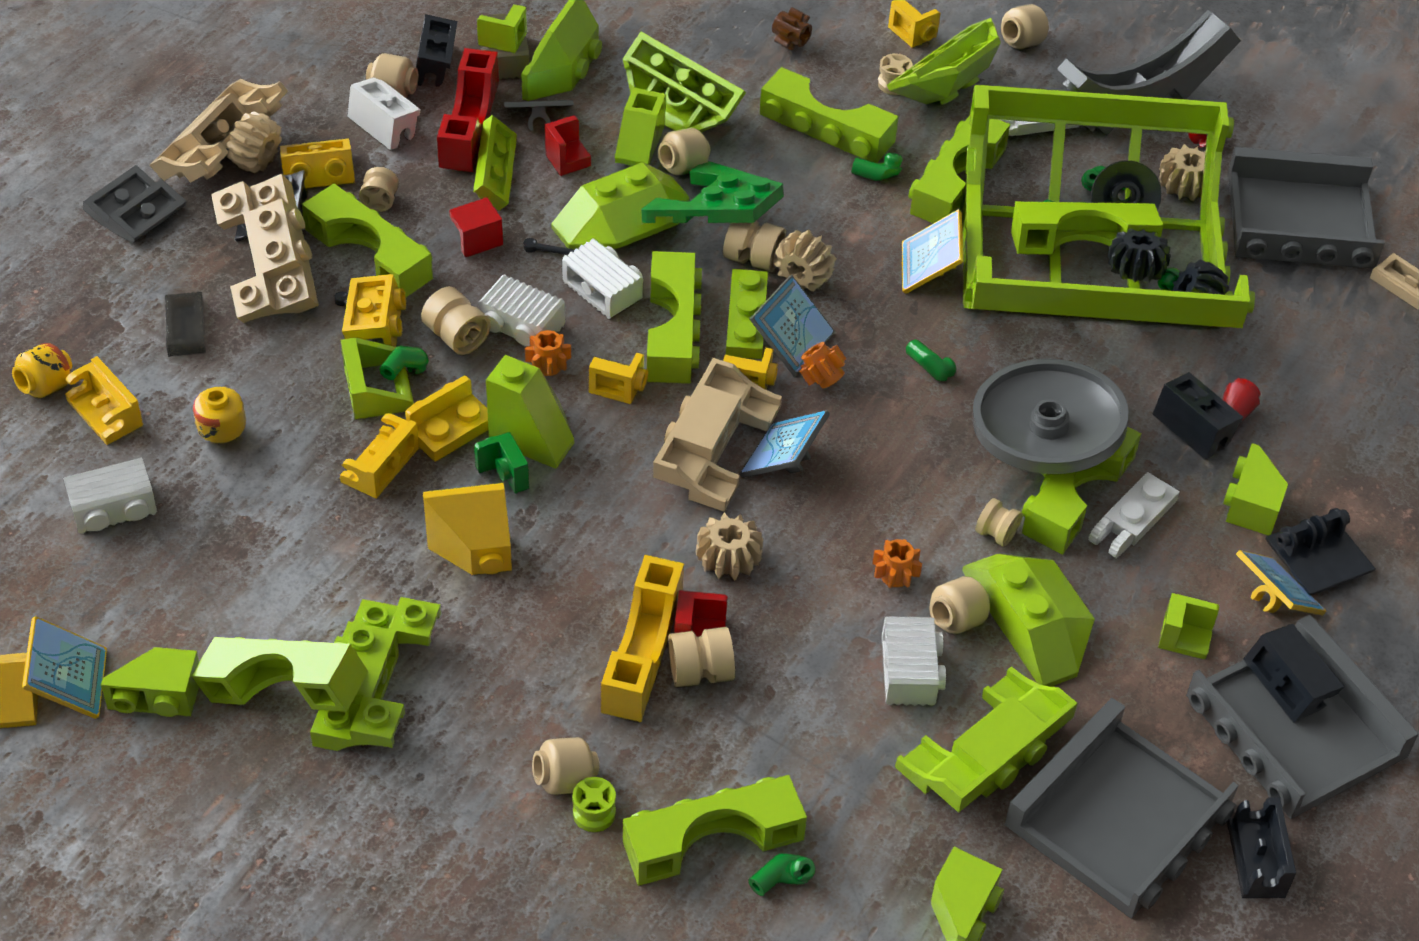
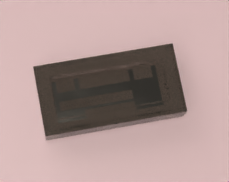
(185, 324)

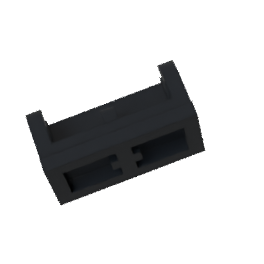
(435, 48)
(1196, 414)
(1292, 672)
(1262, 850)

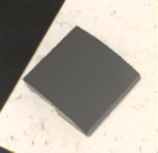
(133, 204)

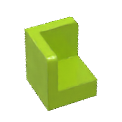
(503, 34)
(1188, 626)

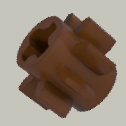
(792, 28)

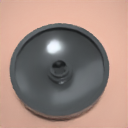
(1050, 416)

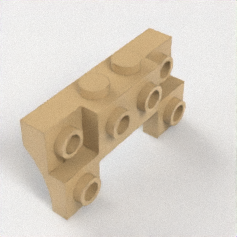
(204, 141)
(276, 244)
(705, 428)

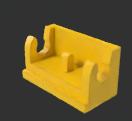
(103, 401)
(383, 457)

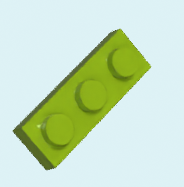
(495, 162)
(746, 297)

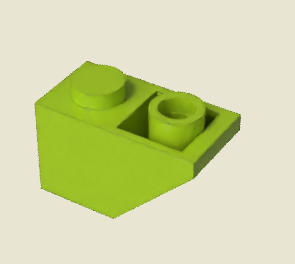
(641, 127)
(1258, 494)
(154, 683)
(964, 894)

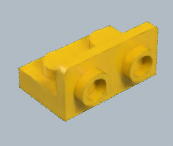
(322, 161)
(374, 309)
(448, 418)

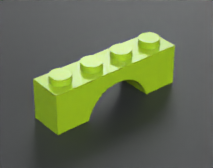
(859, 131)
(940, 188)
(340, 218)
(1046, 225)
(670, 345)
(1058, 511)
(241, 667)
(761, 812)

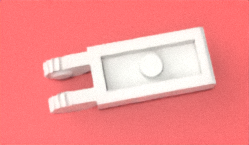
(1135, 513)

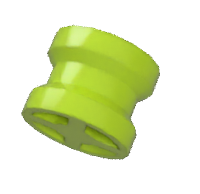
(591, 793)

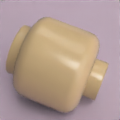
(1024, 26)
(395, 71)
(683, 151)
(959, 605)
(563, 764)

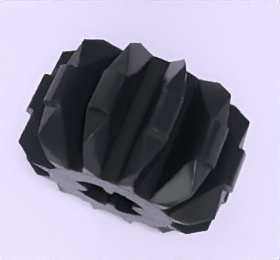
(1139, 255)
(1202, 278)

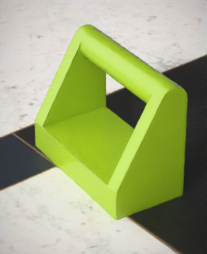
(366, 400)

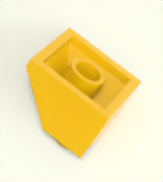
(469, 527)

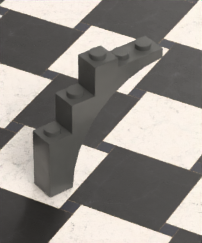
(1171, 70)

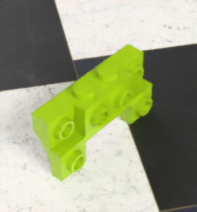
(376, 638)
(993, 747)

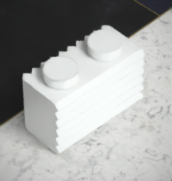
(602, 278)
(521, 310)
(110, 495)
(912, 661)

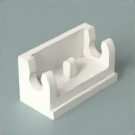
(382, 111)

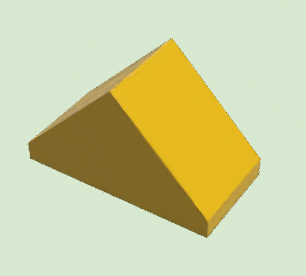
(17, 705)

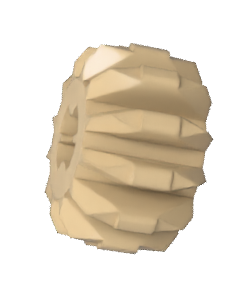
(254, 142)
(1183, 172)
(805, 259)
(729, 546)

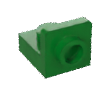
(505, 456)

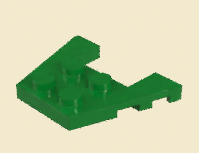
(729, 198)

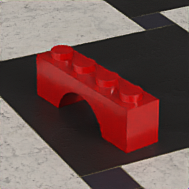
(476, 89)

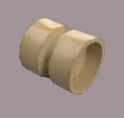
(753, 243)
(455, 320)
(701, 657)

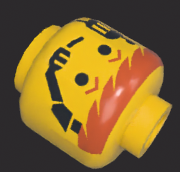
(42, 370)
(219, 414)

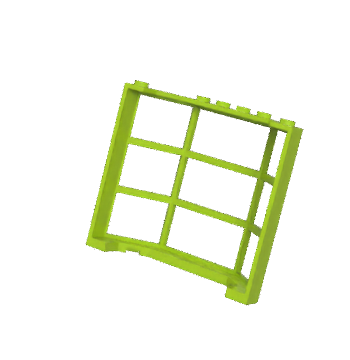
(1095, 301)

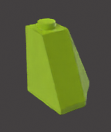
(529, 409)

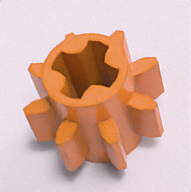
(548, 352)
(822, 365)
(897, 563)

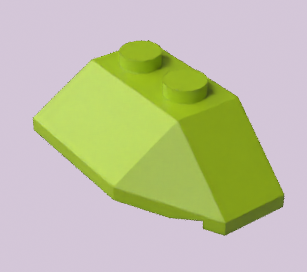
(563, 53)
(950, 66)
(692, 92)
(612, 208)
(1036, 613)

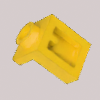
(911, 24)
(759, 372)
(617, 380)

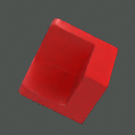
(564, 147)
(478, 226)
(700, 611)

